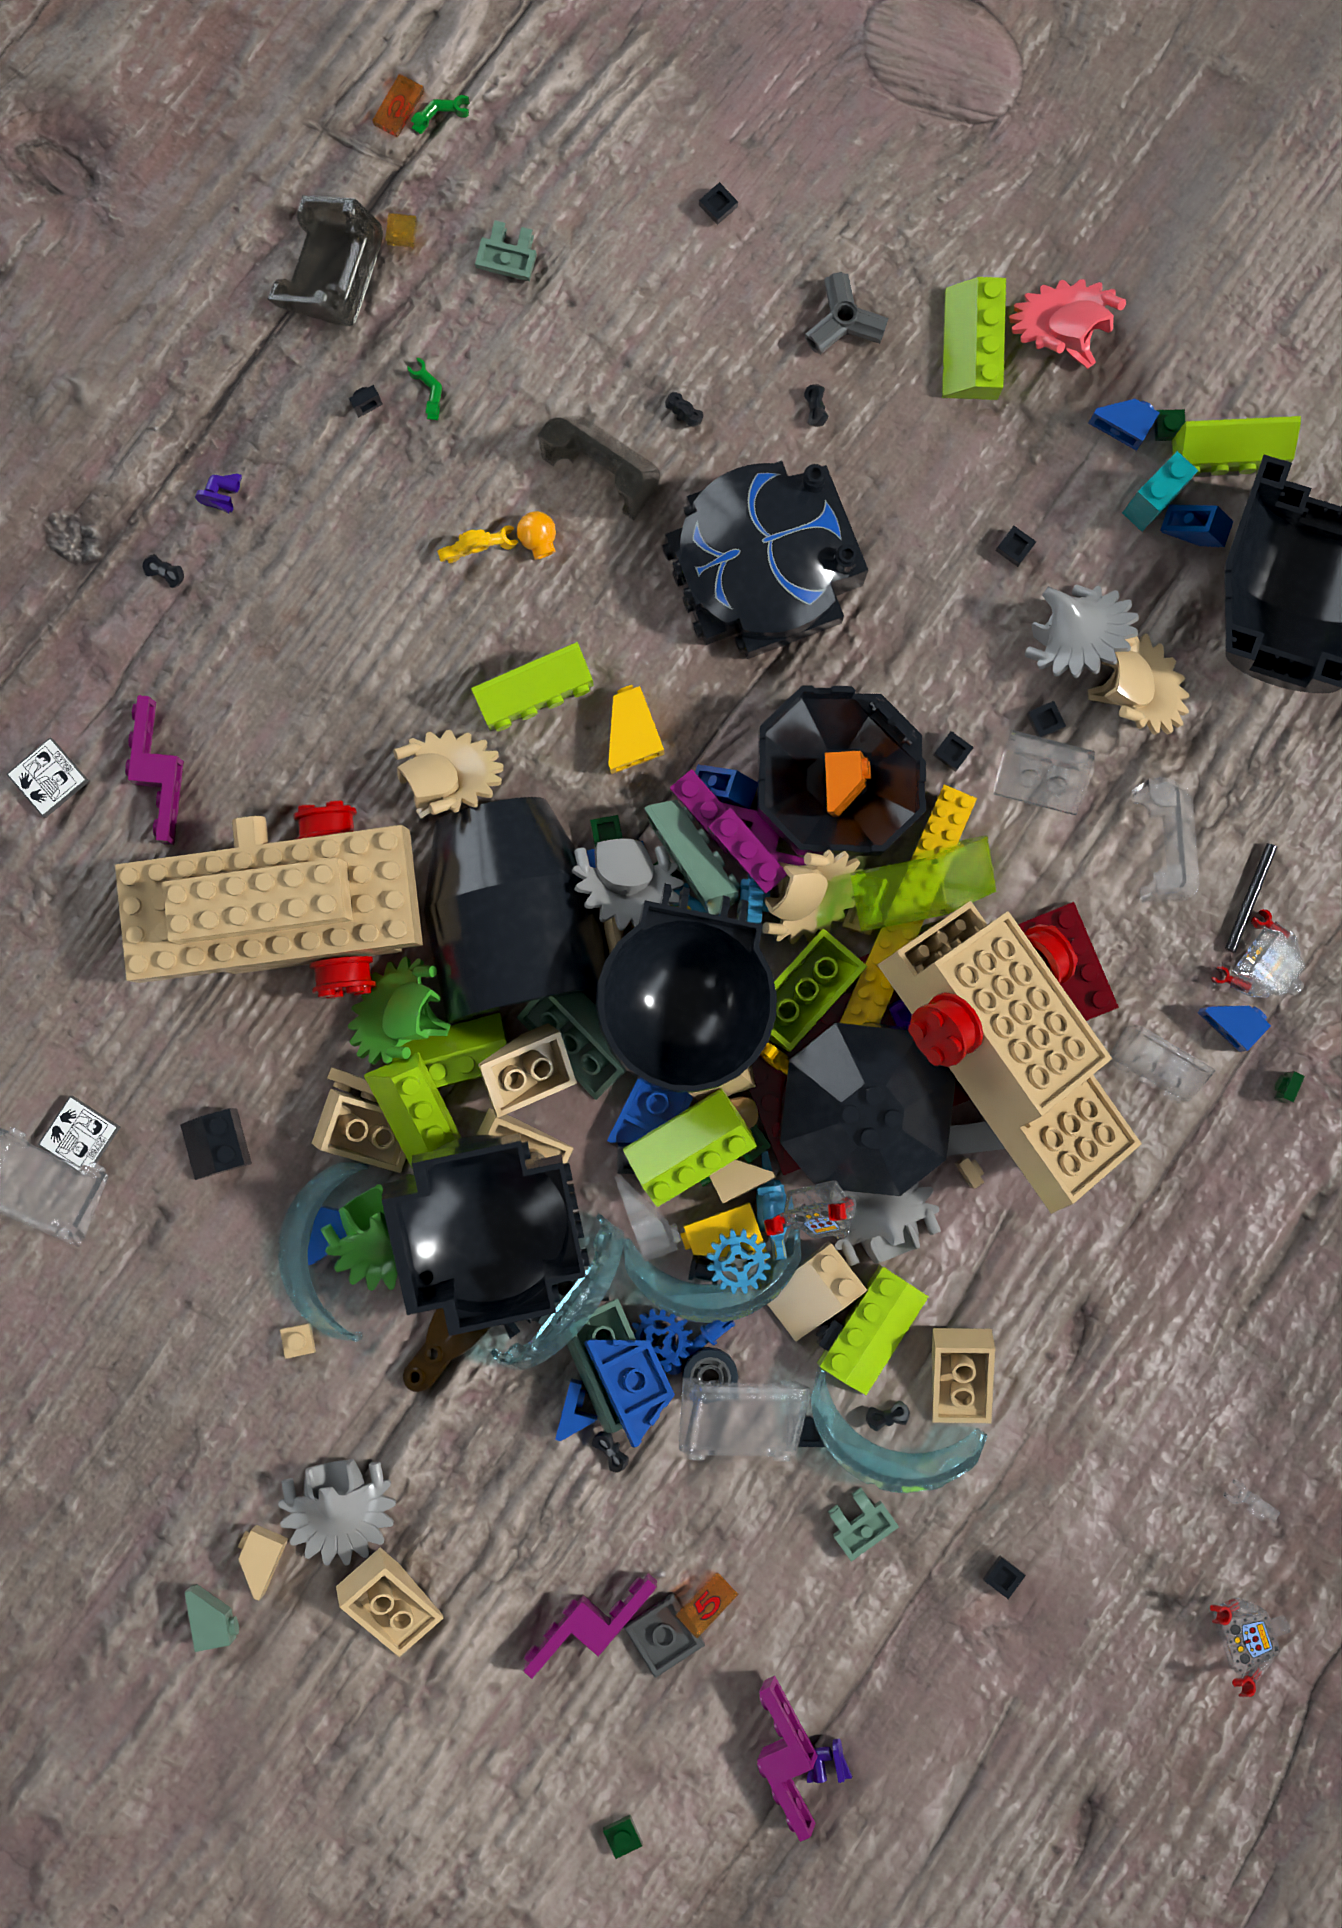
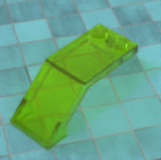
(924, 886)

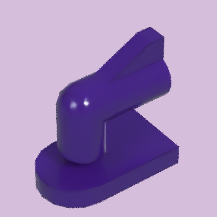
(210, 495)
(818, 1773)

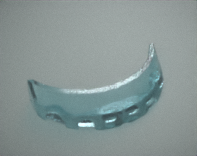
(294, 1249)
(707, 1301)
(575, 1307)
(884, 1467)

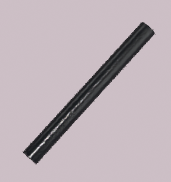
(1251, 897)

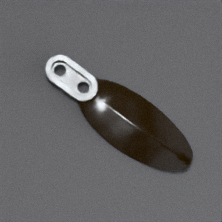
(447, 1348)

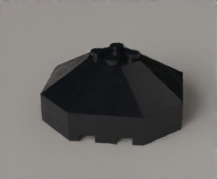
(794, 771)
(866, 1109)

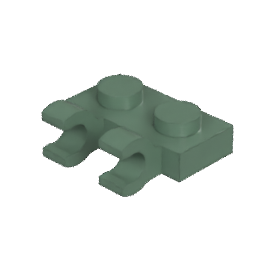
(507, 258)
(864, 1530)

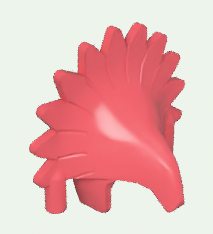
(1066, 317)

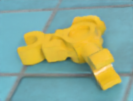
(476, 541)
(775, 1058)

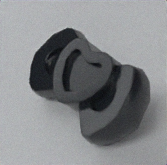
(683, 409)

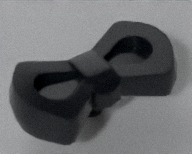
(817, 415)
(154, 566)
(897, 1414)
(616, 1459)

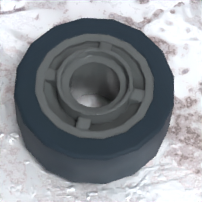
(711, 1359)

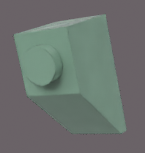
(209, 1620)

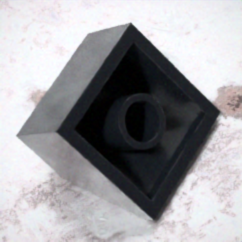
(215, 1143)

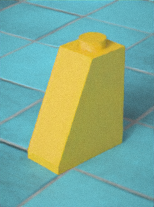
(632, 731)
(703, 1232)

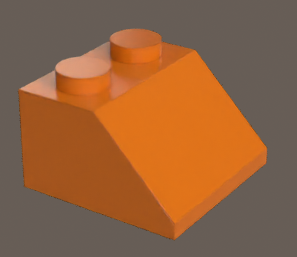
(845, 779)

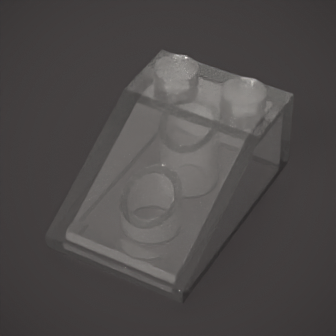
(649, 1225)

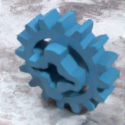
(755, 896)
(724, 1264)

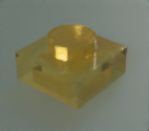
(401, 230)

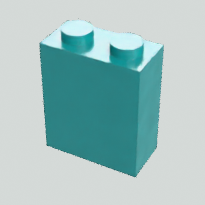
(1159, 491)

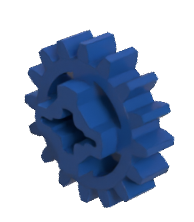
(668, 1347)

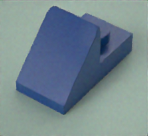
(572, 1419)

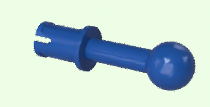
(710, 1333)

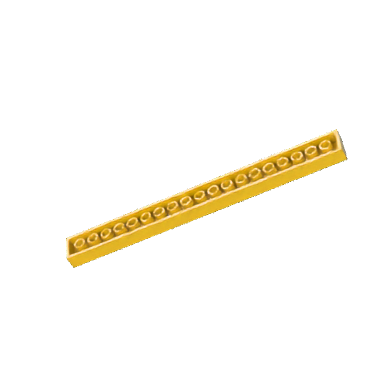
(939, 834)

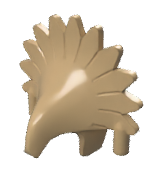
(1145, 687)
(448, 772)
(812, 896)

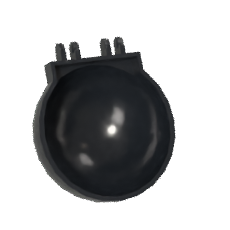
(687, 996)

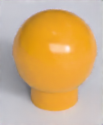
(537, 534)

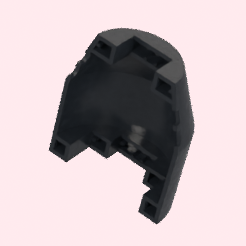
(1285, 586)
(508, 910)

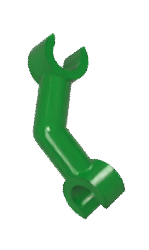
(421, 119)
(435, 386)

